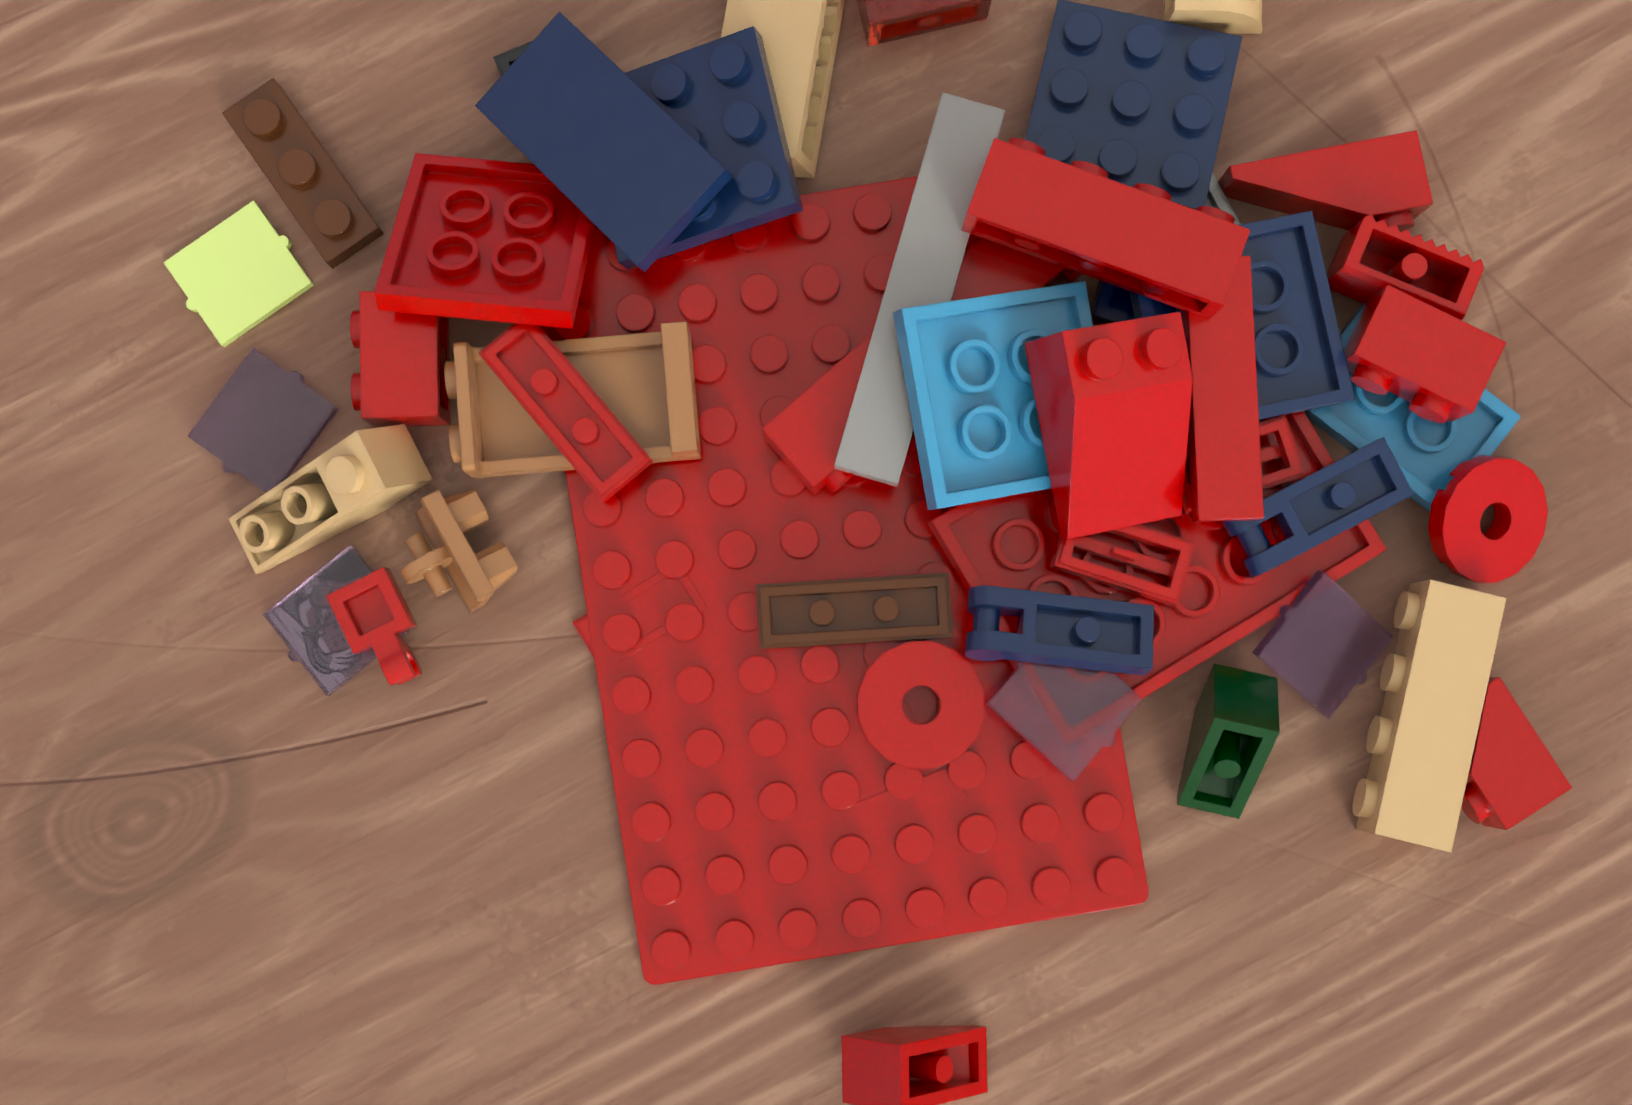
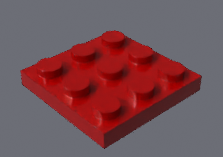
(485, 244)

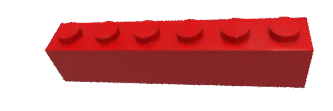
(813, 425)

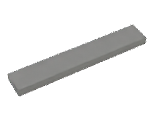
(921, 274)

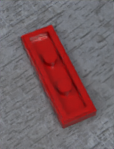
(566, 408)

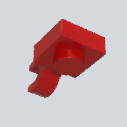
(373, 617)

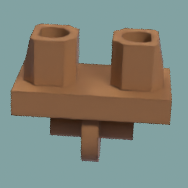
(445, 525)

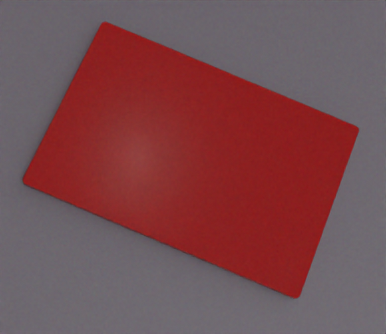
(750, 759)

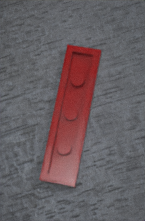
(1225, 408)

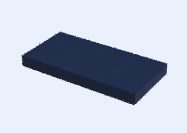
(603, 142)

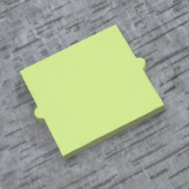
(238, 273)

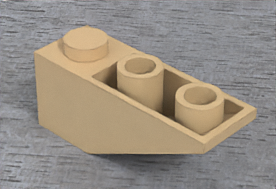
(331, 495)

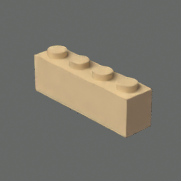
(1428, 713)

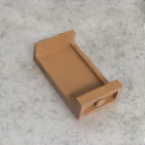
(638, 376)

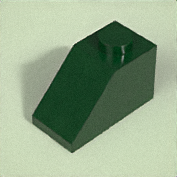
(1229, 740)

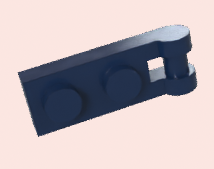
(1323, 506)
(1061, 630)

